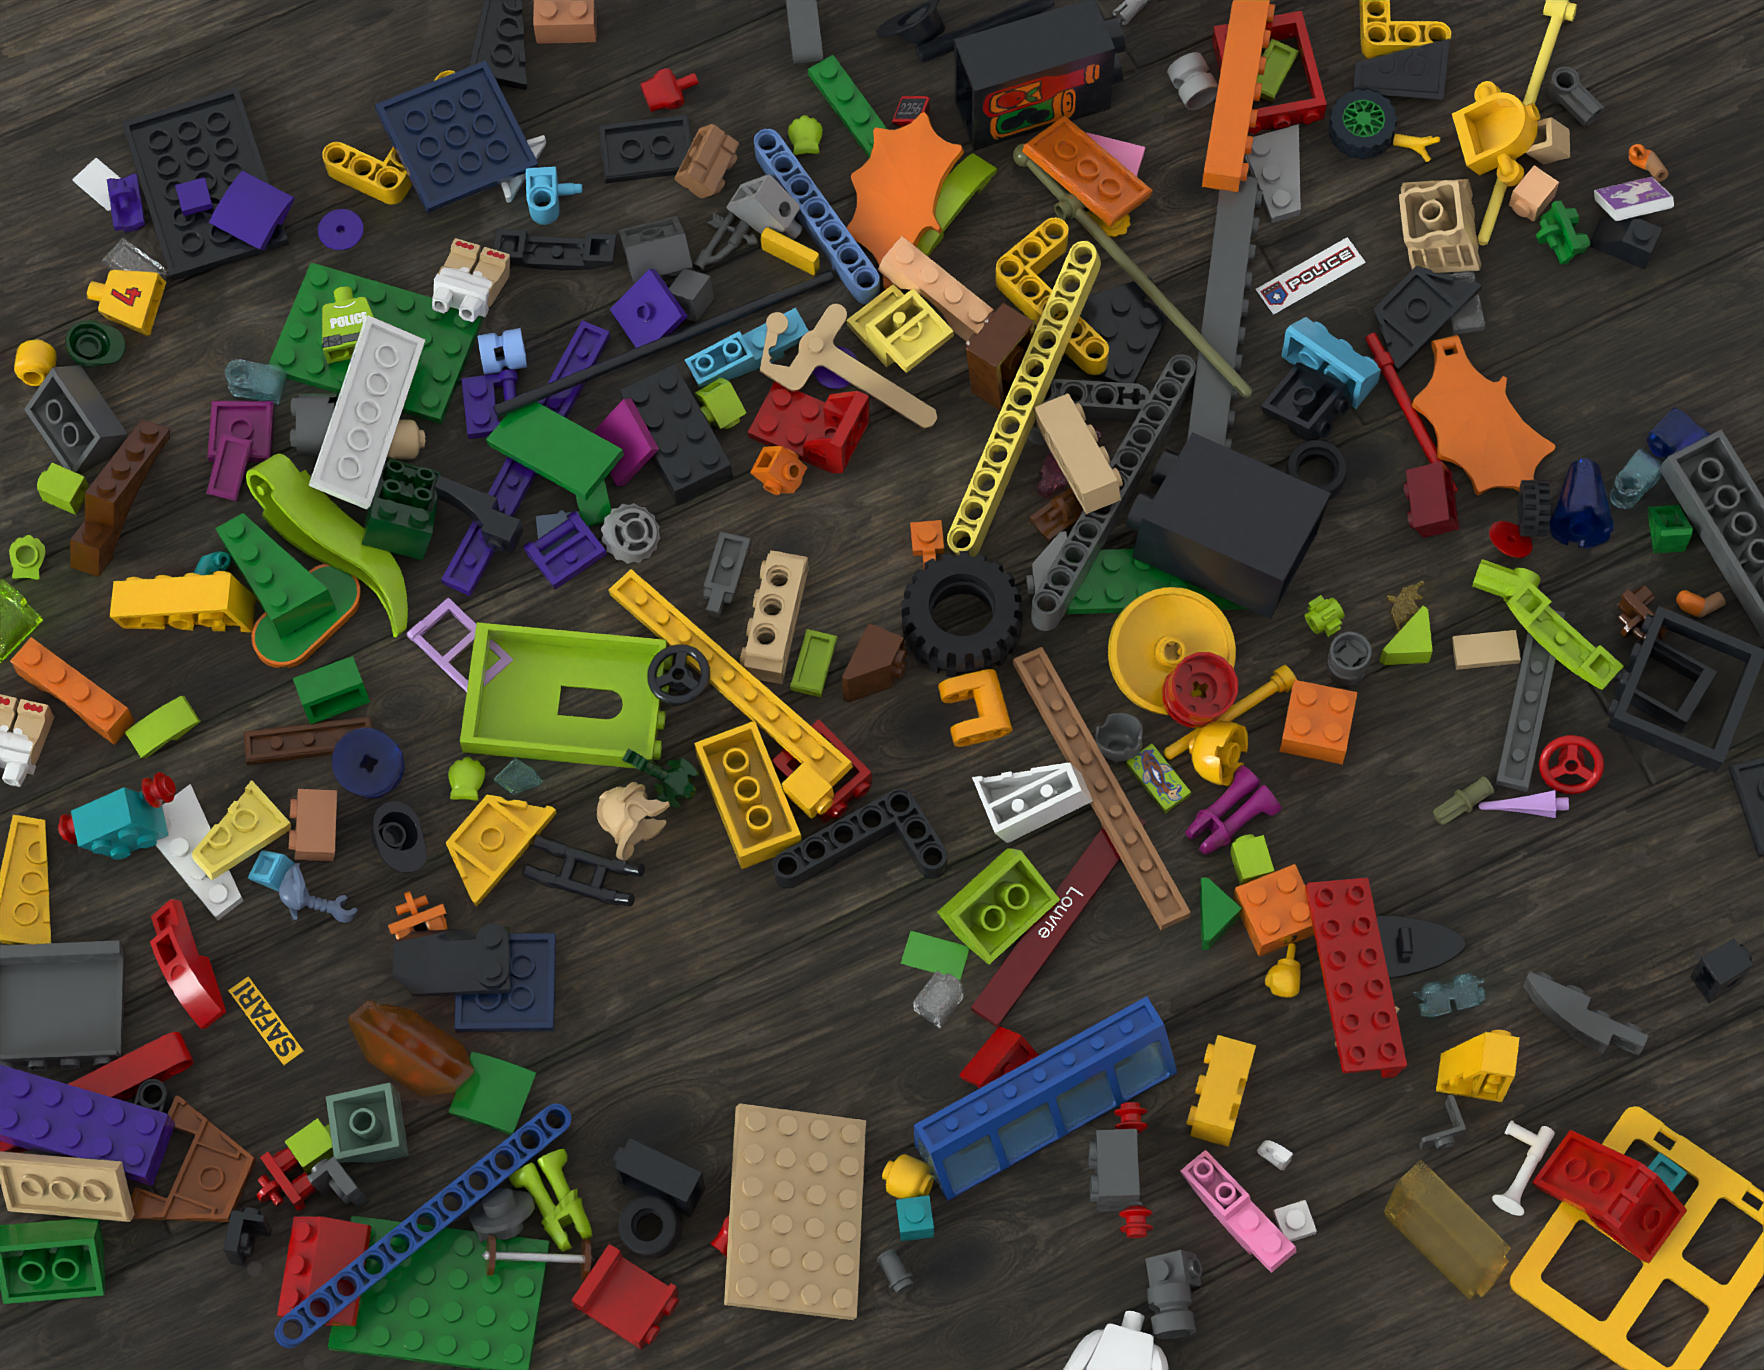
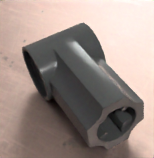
(1575, 97)

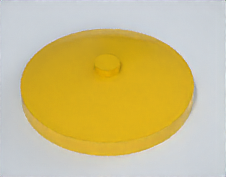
(1157, 635)

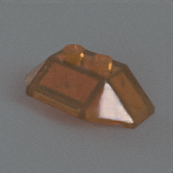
(410, 1049)

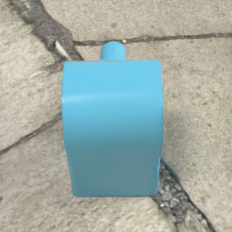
(543, 186)

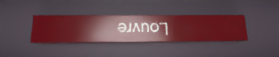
(1048, 932)

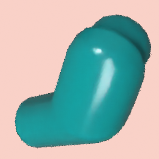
(213, 562)

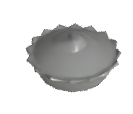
(630, 533)

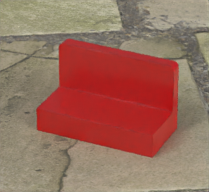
(997, 1057)

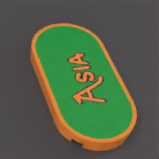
(304, 641)

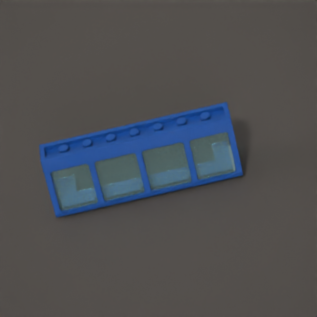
(1045, 1099)

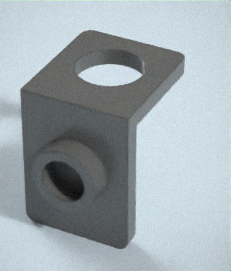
(1446, 1138)

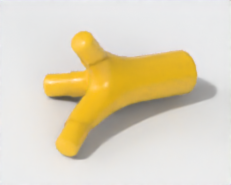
(1415, 143)

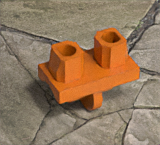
(433, 917)

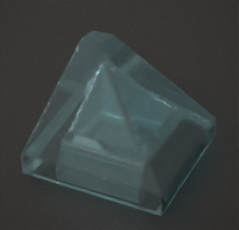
(517, 777)

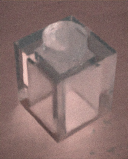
(939, 998)

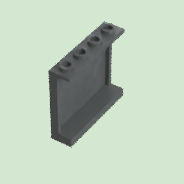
(61, 1004)

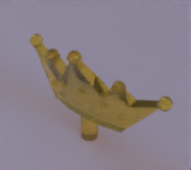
(1405, 604)

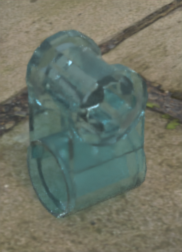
(256, 380)
(1637, 477)

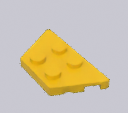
(494, 840)

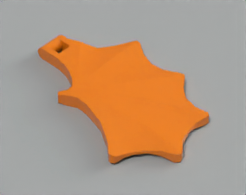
(901, 187)
(1478, 423)

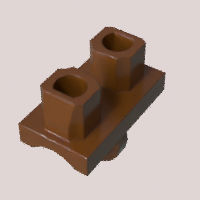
(1057, 515)
(1634, 611)

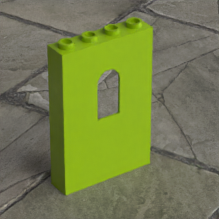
(521, 704)

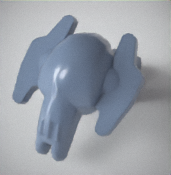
(296, 896)

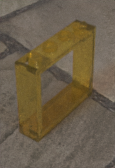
(1447, 1231)

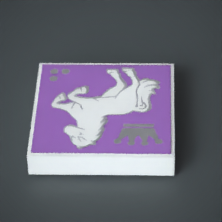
(1634, 198)

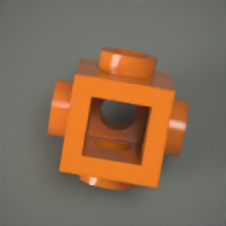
(779, 470)

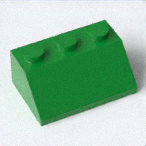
(51, 1260)

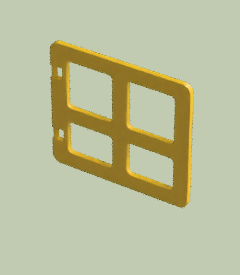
(1723, 1301)

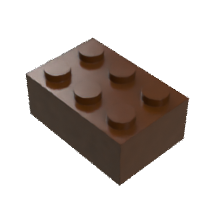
(998, 353)

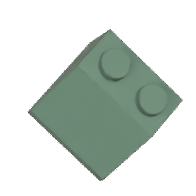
(367, 1125)

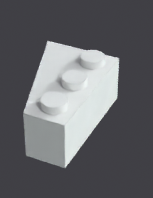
(1031, 798)

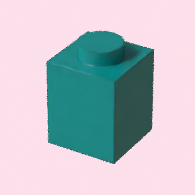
(915, 1218)

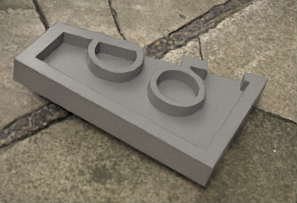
(1277, 167)

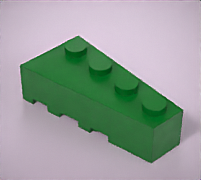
(278, 582)

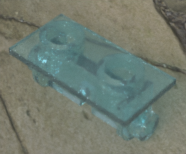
(1462, 990)

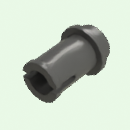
(895, 1271)

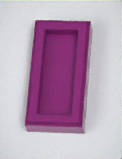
(229, 467)

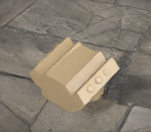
(1440, 225)

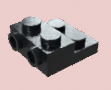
(1308, 402)

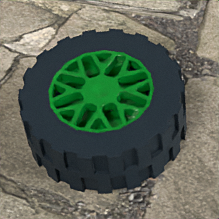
(1362, 124)

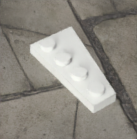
(186, 830)

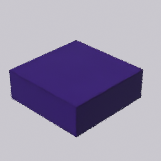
(194, 196)

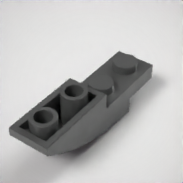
(1568, 1010)

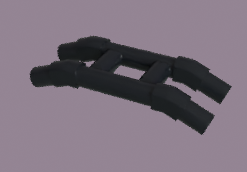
(572, 856)

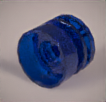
(351, 755)

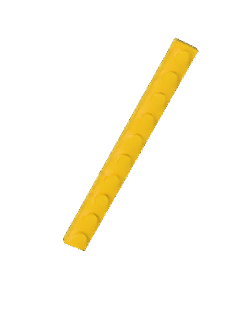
(732, 679)

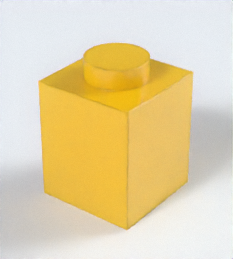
(808, 790)

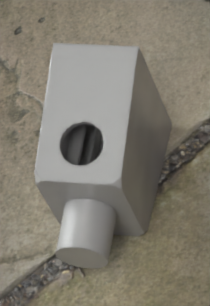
(764, 205)

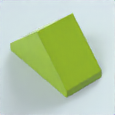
(1411, 643)

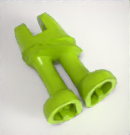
(569, 1207)

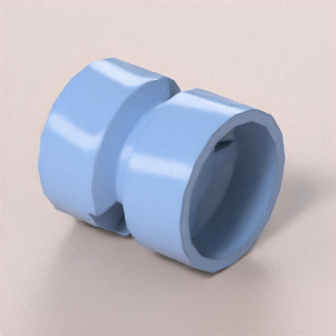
(513, 348)

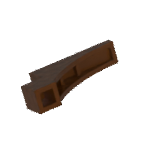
(112, 496)

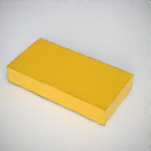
(790, 251)

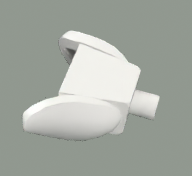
(1119, 1348)

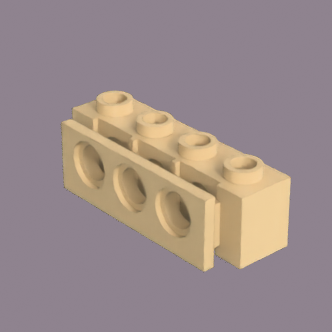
(770, 660)

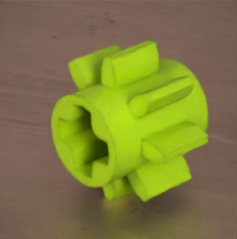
(1324, 615)

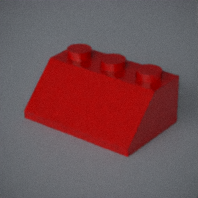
(316, 1254)

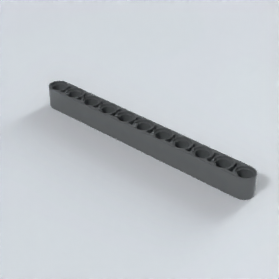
(1098, 526)

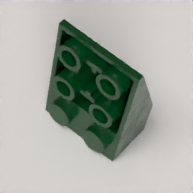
(402, 510)

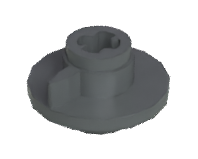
(502, 1213)

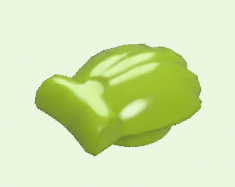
(805, 135)
(26, 557)
(466, 779)

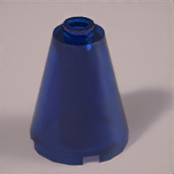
(1582, 507)

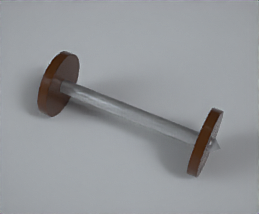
(584, 1258)

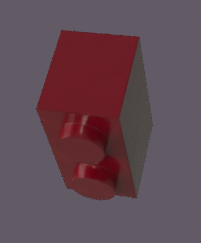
(1431, 499)

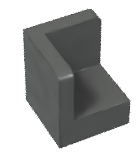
(693, 293)

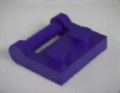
(480, 399)
(571, 556)

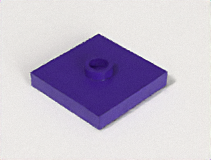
(648, 310)

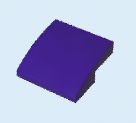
(251, 210)

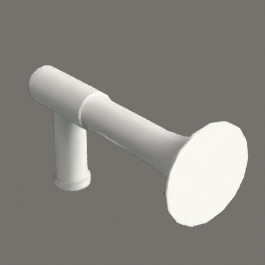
(1539, 1143)

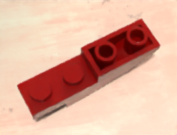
(184, 969)

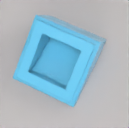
(270, 869)

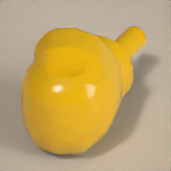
(1285, 976)

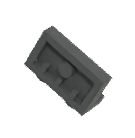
(331, 1175)

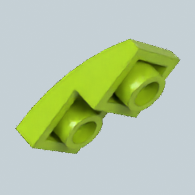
(161, 726)

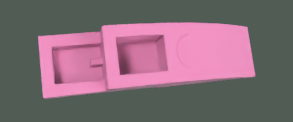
(1237, 1211)

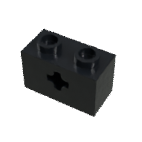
(1722, 970)

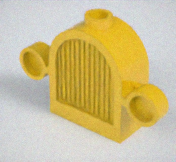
(1496, 132)

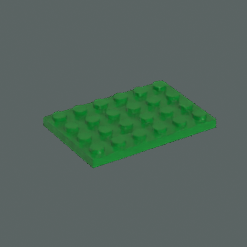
(441, 361)
(445, 1306)

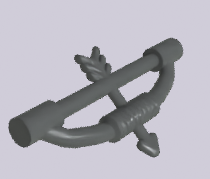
(738, 234)

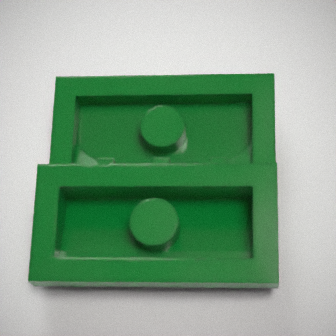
(493, 1093)

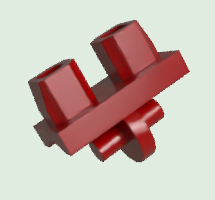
(278, 1166)

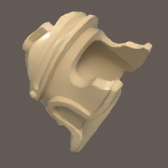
(623, 814)

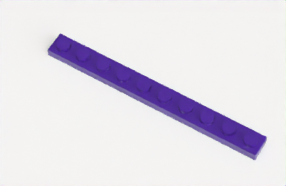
(514, 477)

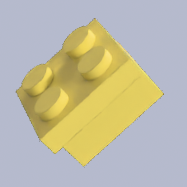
(900, 328)

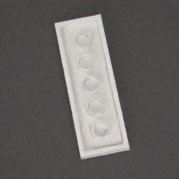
(367, 412)

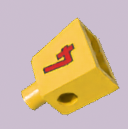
(129, 298)

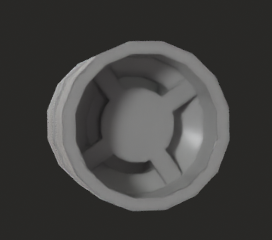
(1194, 83)

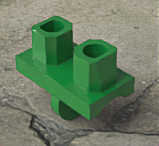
(1559, 232)

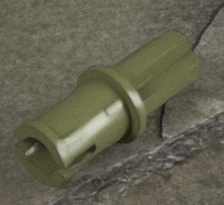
(1463, 801)

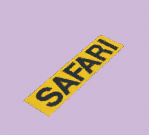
(265, 1020)

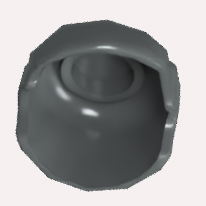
(1120, 737)

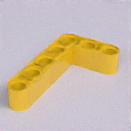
(1392, 32)
(380, 172)
(1028, 281)

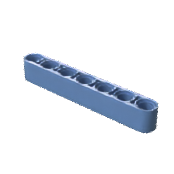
(818, 228)

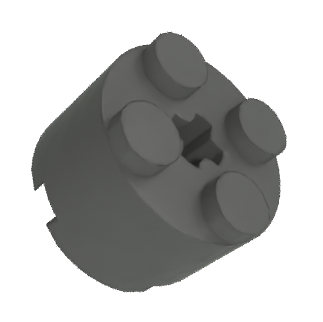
(312, 421)

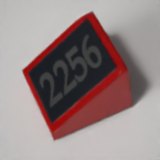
(910, 108)

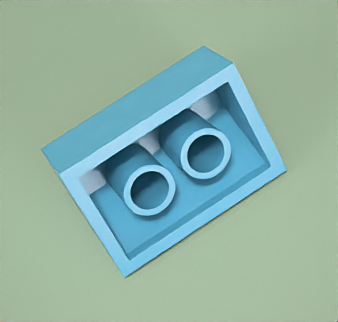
(1316, 348)

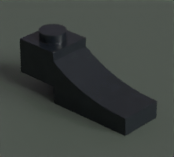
(498, 529)

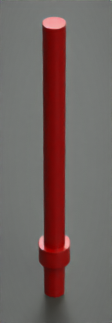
(1386, 363)

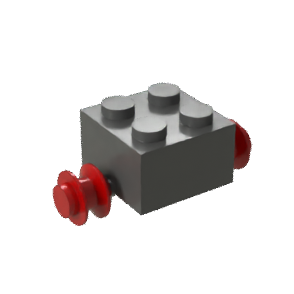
(1117, 1170)

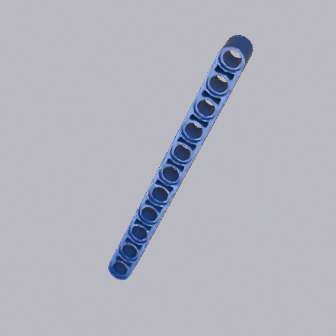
(414, 1237)

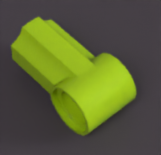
(1503, 580)

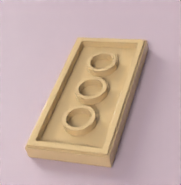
(65, 1186)

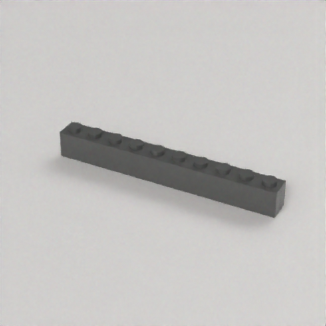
(1224, 309)

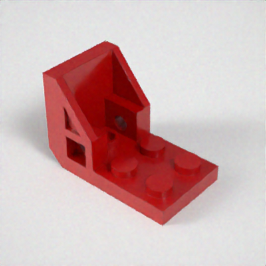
(811, 428)
(1614, 1192)

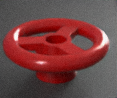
(1568, 752)

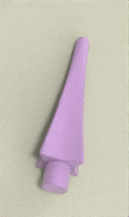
(1539, 804)

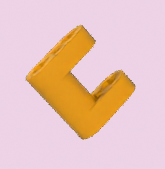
(990, 703)

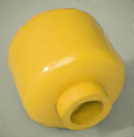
(34, 361)
(907, 1177)

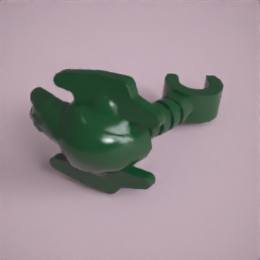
(675, 781)

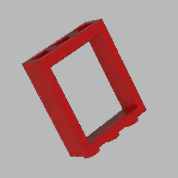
(1283, 115)

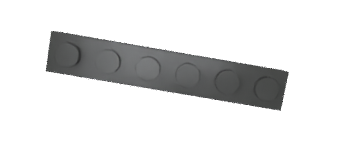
(1526, 716)

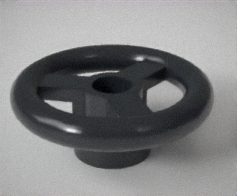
(679, 686)

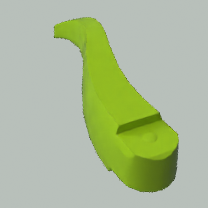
(325, 532)

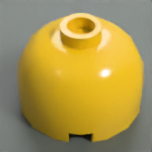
(1217, 751)

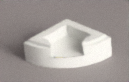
(1275, 1154)

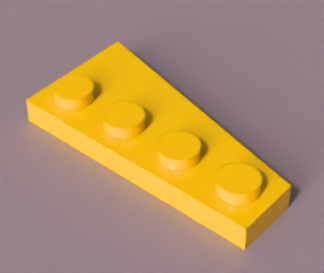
(25, 884)

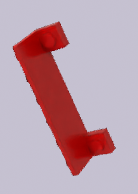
(1356, 976)

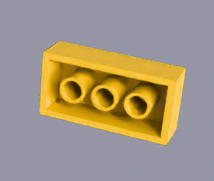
(747, 794)

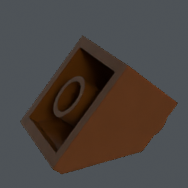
(874, 664)

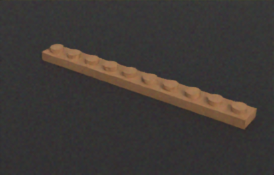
(1108, 797)

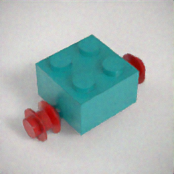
(121, 819)

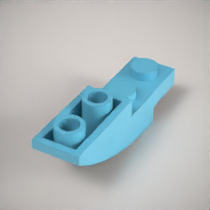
(743, 353)

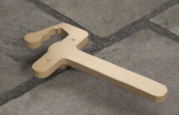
(818, 349)

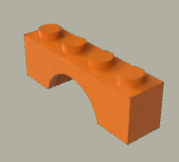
(80, 694)

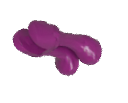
(1244, 783)

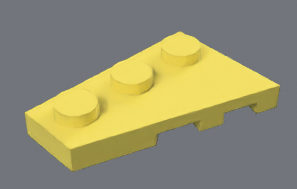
(242, 832)

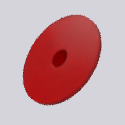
(1508, 540)

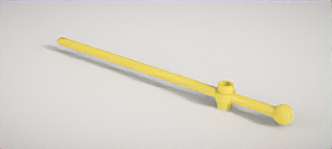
(1559, 11)

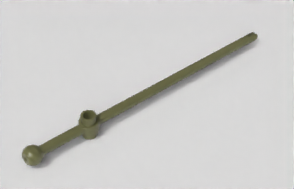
(1071, 207)

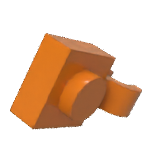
(927, 539)

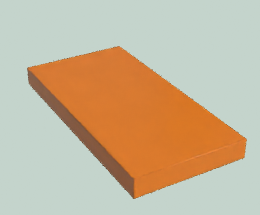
(1087, 171)

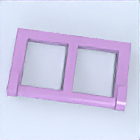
(444, 662)

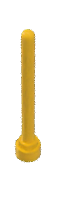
(1279, 682)

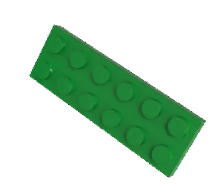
(1120, 579)

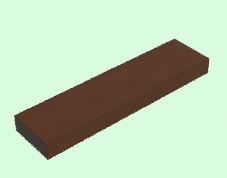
(298, 740)

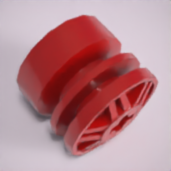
(1208, 674)

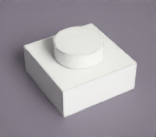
(1295, 1221)

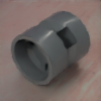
(1348, 658)
(1171, 1310)

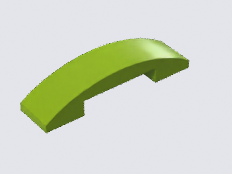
(955, 193)
(1561, 639)

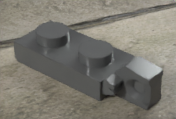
(725, 572)

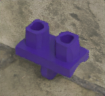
(126, 203)

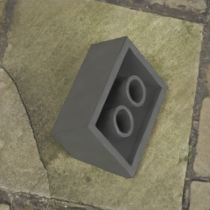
(75, 419)

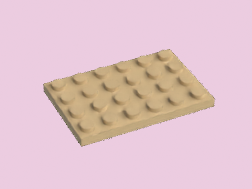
(795, 1212)

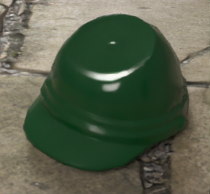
(94, 344)

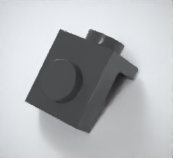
(1174, 1267)

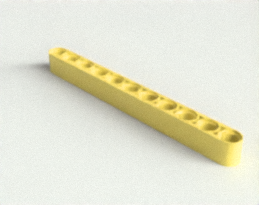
(1024, 385)

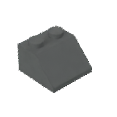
(656, 246)

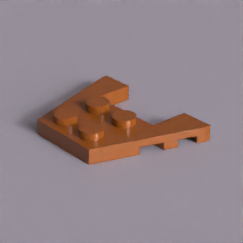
(208, 1179)

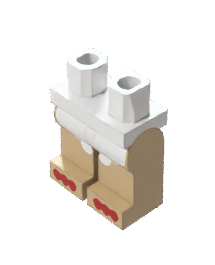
(470, 279)
(22, 736)

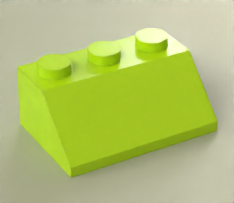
(999, 905)

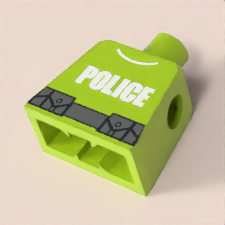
(342, 324)

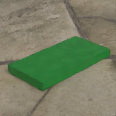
(555, 448)

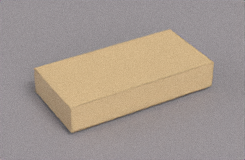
(1486, 649)

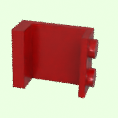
(625, 1298)

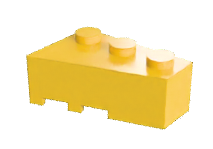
(1480, 1066)
(1221, 1090)

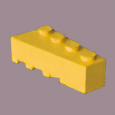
(183, 602)

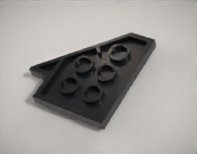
(1126, 325)

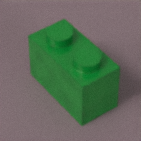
(331, 690)

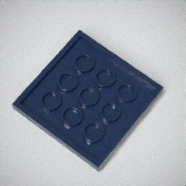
(456, 136)

